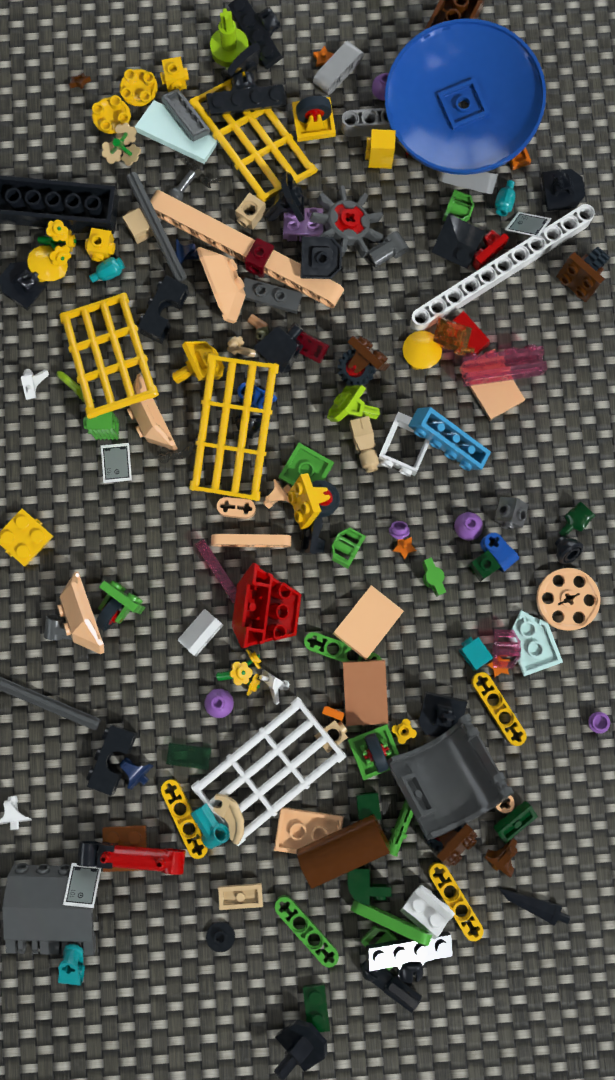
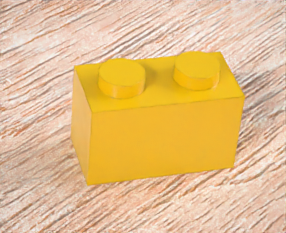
(380, 148)

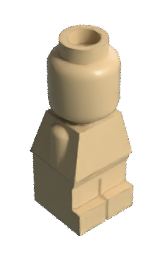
(364, 443)

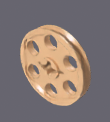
(577, 602)

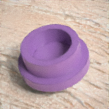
(399, 530)
(599, 722)

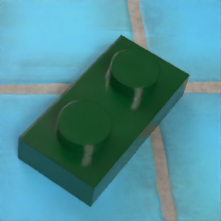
(515, 821)
(316, 1006)

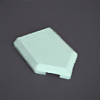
(537, 644)

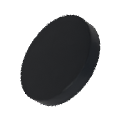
(220, 936)

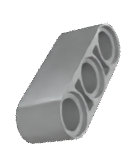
(338, 67)
(359, 119)
(479, 182)

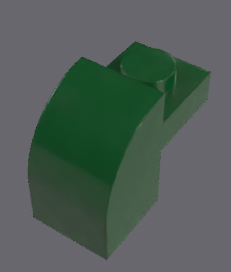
(361, 889)

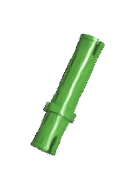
(400, 829)

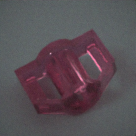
(508, 649)

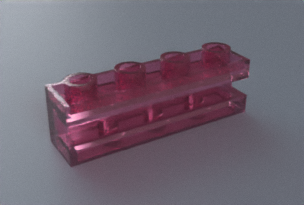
(503, 365)

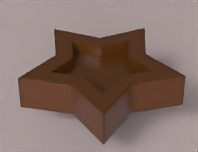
(79, 81)

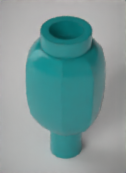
(505, 199)
(108, 269)

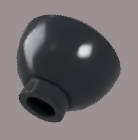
(253, 426)
(568, 549)

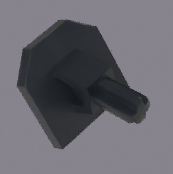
(562, 189)
(287, 199)
(320, 257)
(21, 284)
(440, 713)
(303, 1047)

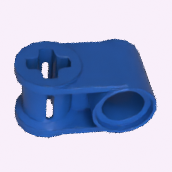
(257, 398)
(500, 550)

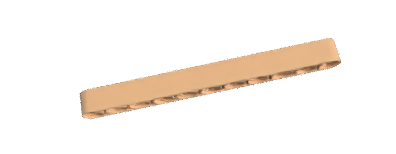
(238, 246)

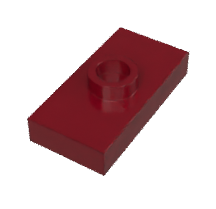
(313, 347)

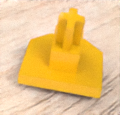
(196, 363)

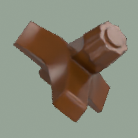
(502, 858)

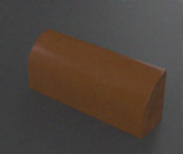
(343, 851)

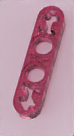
(217, 569)

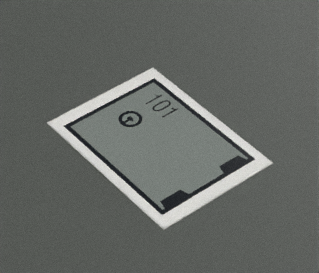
(528, 224)
(116, 462)
(82, 886)

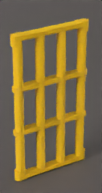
(254, 154)
(102, 372)
(246, 408)

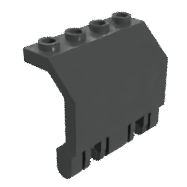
(36, 912)

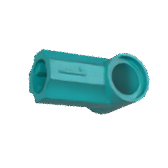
(212, 831)

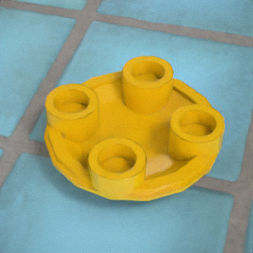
(138, 87)
(110, 113)
(39, 262)
(421, 350)

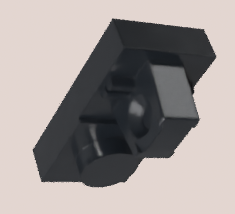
(310, 542)

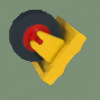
(313, 118)
(312, 500)

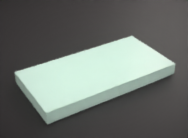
(163, 128)

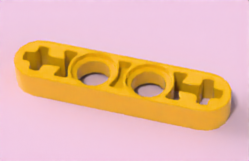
(496, 710)
(180, 820)
(456, 900)

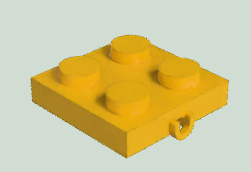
(24, 537)

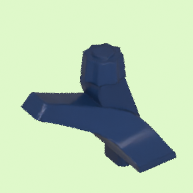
(185, 252)
(135, 773)

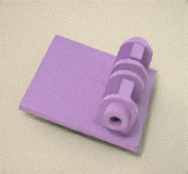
(293, 227)

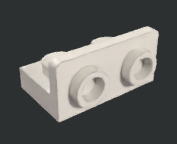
(427, 911)

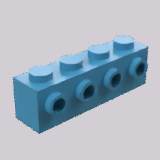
(449, 438)

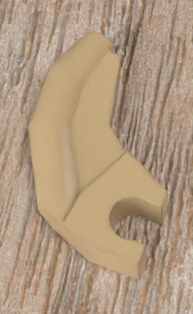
(232, 814)

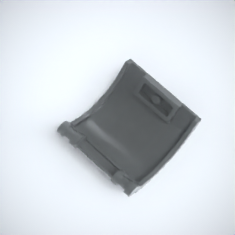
(450, 779)

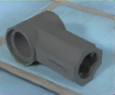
(391, 247)
(54, 628)

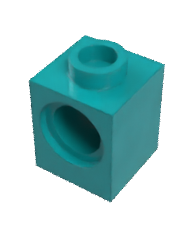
(475, 653)

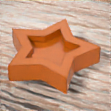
(322, 56)
(404, 547)
(496, 671)

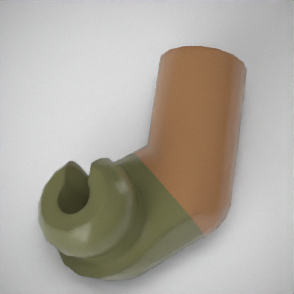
(261, 326)

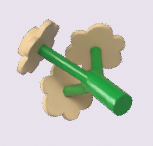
(115, 148)

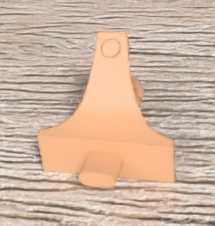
(278, 494)

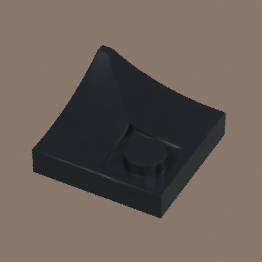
(244, 61)
(458, 241)

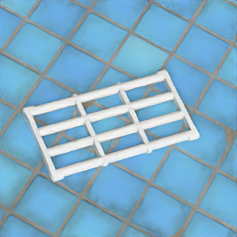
(277, 749)

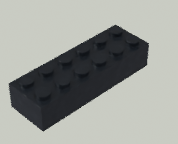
(41, 200)

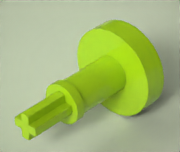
(227, 41)

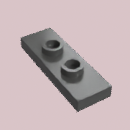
(185, 114)
(272, 295)

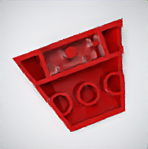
(264, 608)

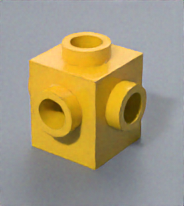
(174, 74)
(100, 244)

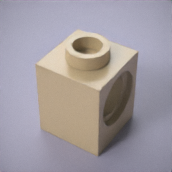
(253, 204)
(137, 225)
(341, 730)

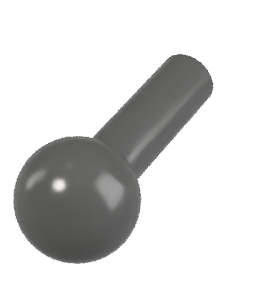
(178, 192)

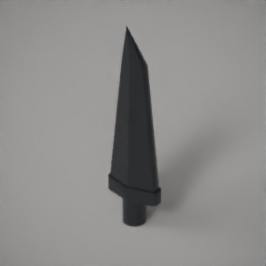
(545, 910)

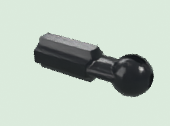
(392, 987)

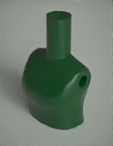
(577, 519)

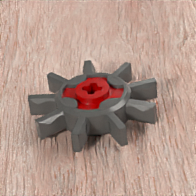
(347, 221)

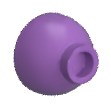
(379, 85)
(468, 526)
(219, 703)

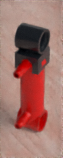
(113, 855)

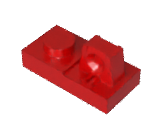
(494, 244)

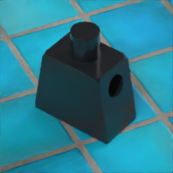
(281, 346)

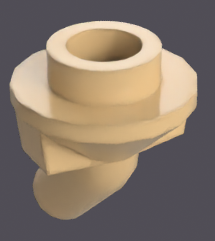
(235, 346)

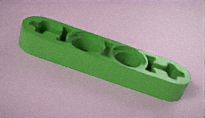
(343, 648)
(392, 922)
(309, 928)

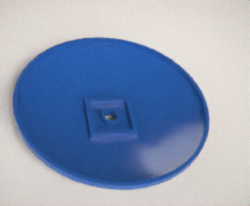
(469, 64)

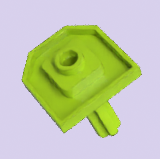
(349, 403)

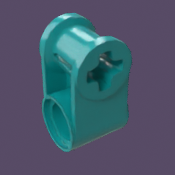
(72, 967)

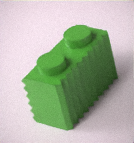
(103, 426)

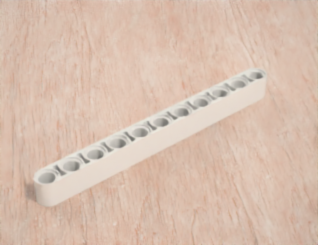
(506, 260)

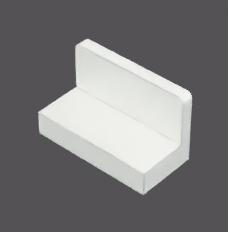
(200, 632)

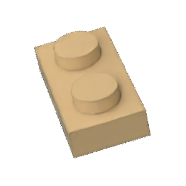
(240, 896)

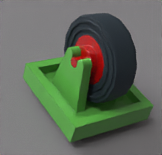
(116, 605)
(373, 750)

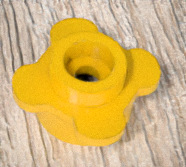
(402, 737)

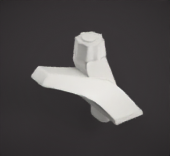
(31, 382)
(274, 684)
(12, 814)

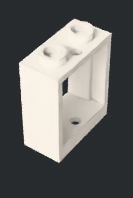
(402, 421)

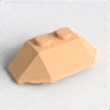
(224, 283)
(149, 419)
(79, 616)

